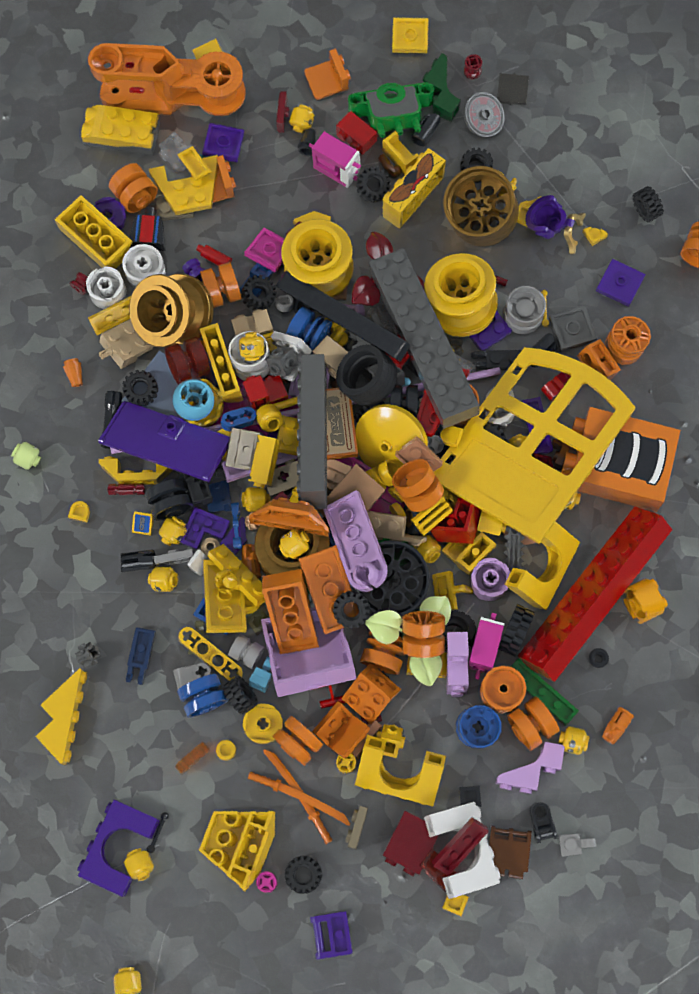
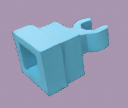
(261, 677)

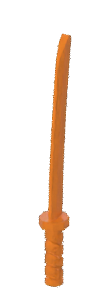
(277, 785)
(313, 814)

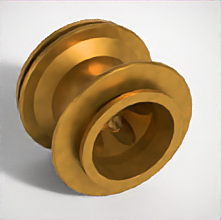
(186, 309)
(267, 544)

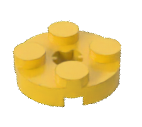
(254, 731)

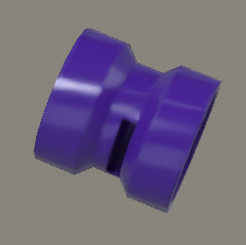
(193, 268)

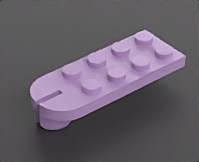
(356, 542)

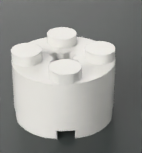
(106, 287)

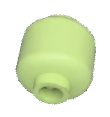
(26, 455)

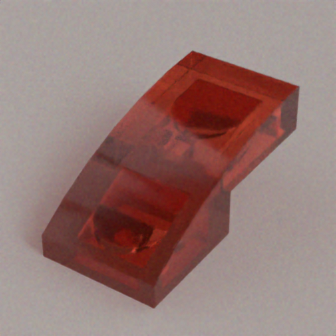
(434, 873)

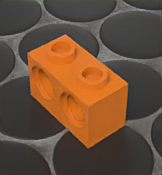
(599, 358)

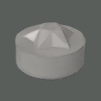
(284, 303)

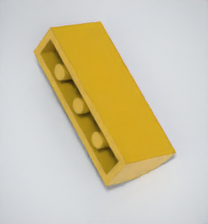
(221, 363)

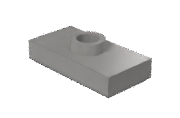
(173, 557)

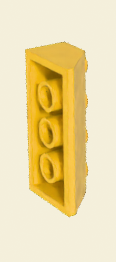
(94, 233)

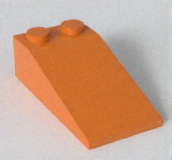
(290, 611)

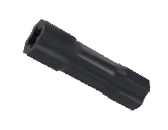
(113, 400)

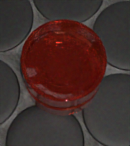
(191, 359)

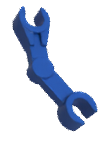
(237, 542)

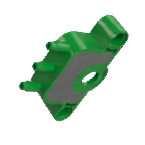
(391, 110)

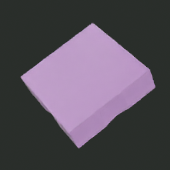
(312, 667)

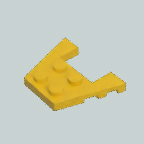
(187, 194)

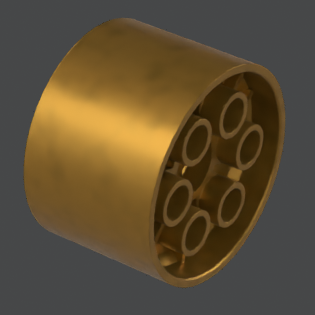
(462, 186)

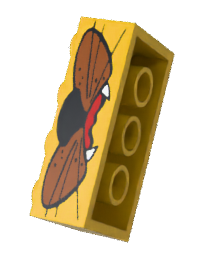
(413, 188)

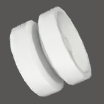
(142, 262)

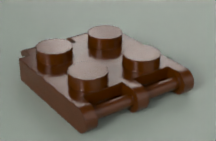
(510, 852)

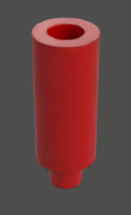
(213, 255)

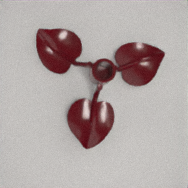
(365, 289)

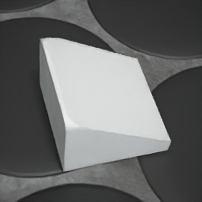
(196, 562)

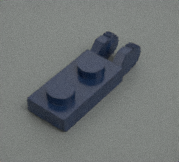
(140, 653)

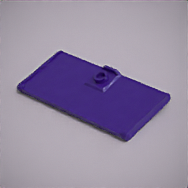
(165, 440)

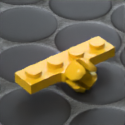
(235, 575)

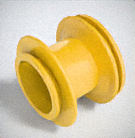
(327, 237)
(466, 308)

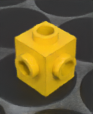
(394, 739)

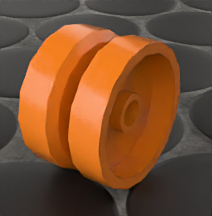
(514, 686)
(297, 741)

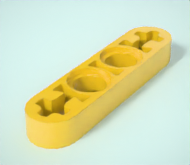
(212, 651)

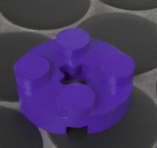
(114, 207)

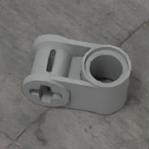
(190, 673)

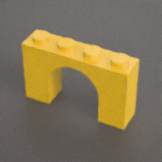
(540, 591)
(375, 777)

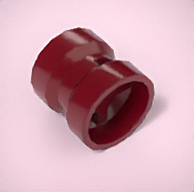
(473, 66)

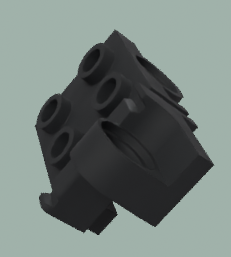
(199, 489)

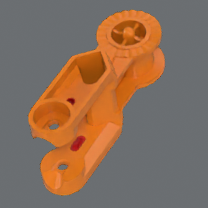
(160, 83)

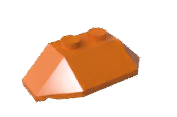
(290, 516)

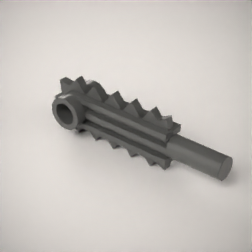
(513, 551)

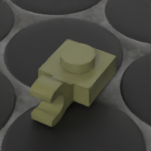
(202, 648)

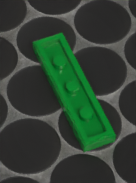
(536, 686)

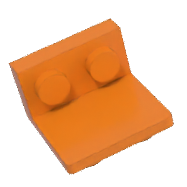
(370, 693)

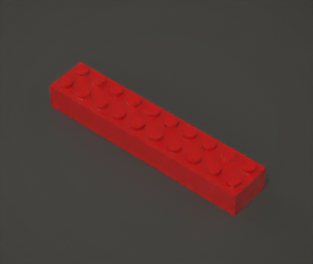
(595, 593)

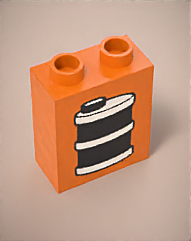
(633, 466)

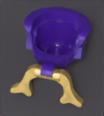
(549, 219)

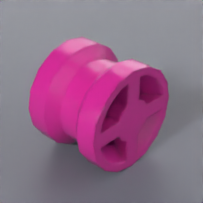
(265, 881)

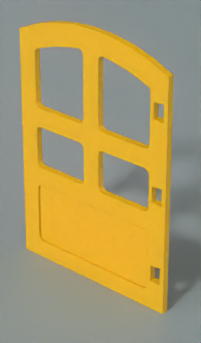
(506, 477)

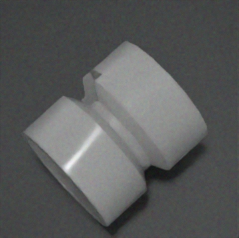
(245, 650)

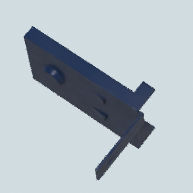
(220, 497)

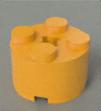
(644, 600)

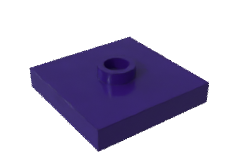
(223, 141)
(620, 282)

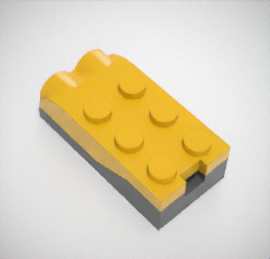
(121, 129)

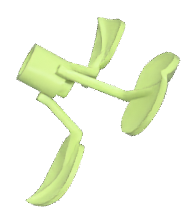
(386, 629)

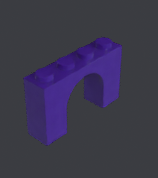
(95, 866)

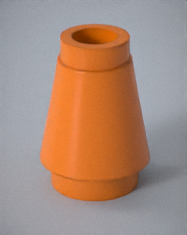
(73, 371)

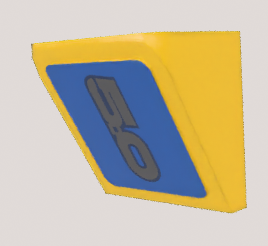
(142, 523)

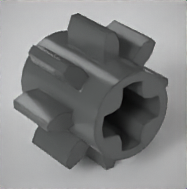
(88, 654)

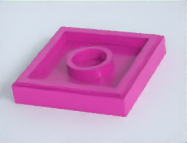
(266, 249)

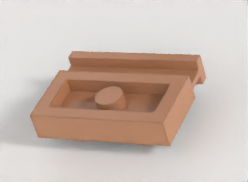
(418, 450)

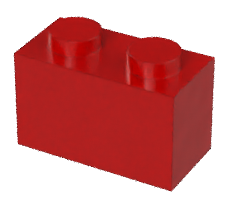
(356, 133)

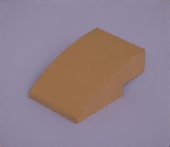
(356, 480)

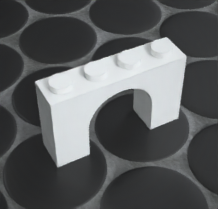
(482, 871)

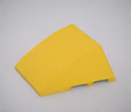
(239, 843)

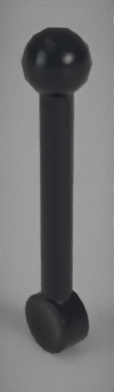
(151, 848)

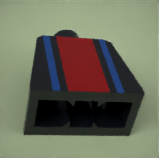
(148, 230)

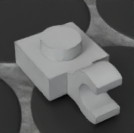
(572, 844)

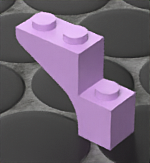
(457, 663)
(527, 777)

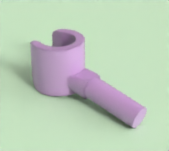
(358, 308)

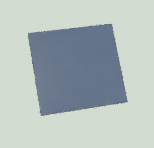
(166, 386)

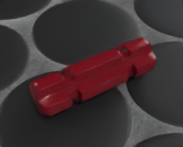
(126, 489)

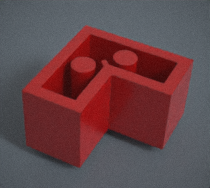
(264, 392)
(460, 525)

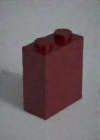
(409, 844)

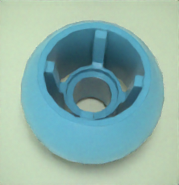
(195, 391)

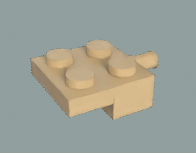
(123, 344)

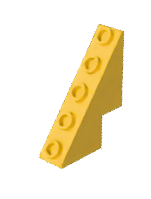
(63, 709)

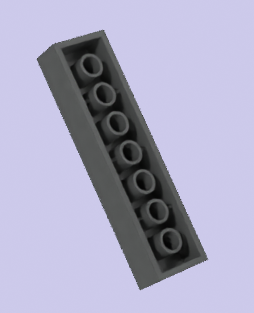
(312, 431)

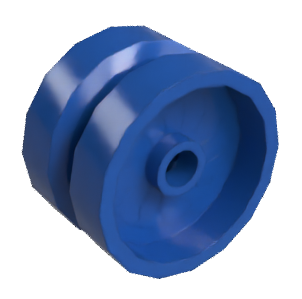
(202, 695)

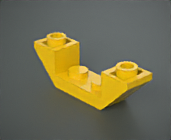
(147, 477)

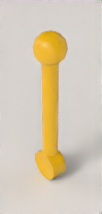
(545, 322)

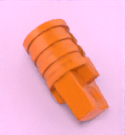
(250, 559)
(617, 725)

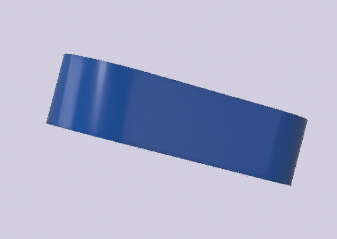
(238, 418)

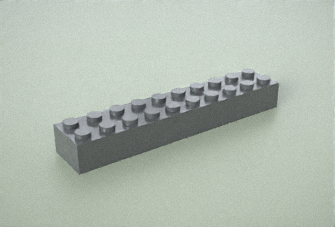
(429, 346)

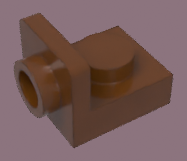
(559, 457)

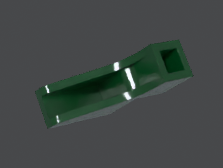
(444, 102)

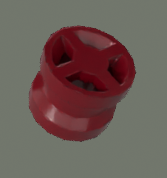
(79, 283)

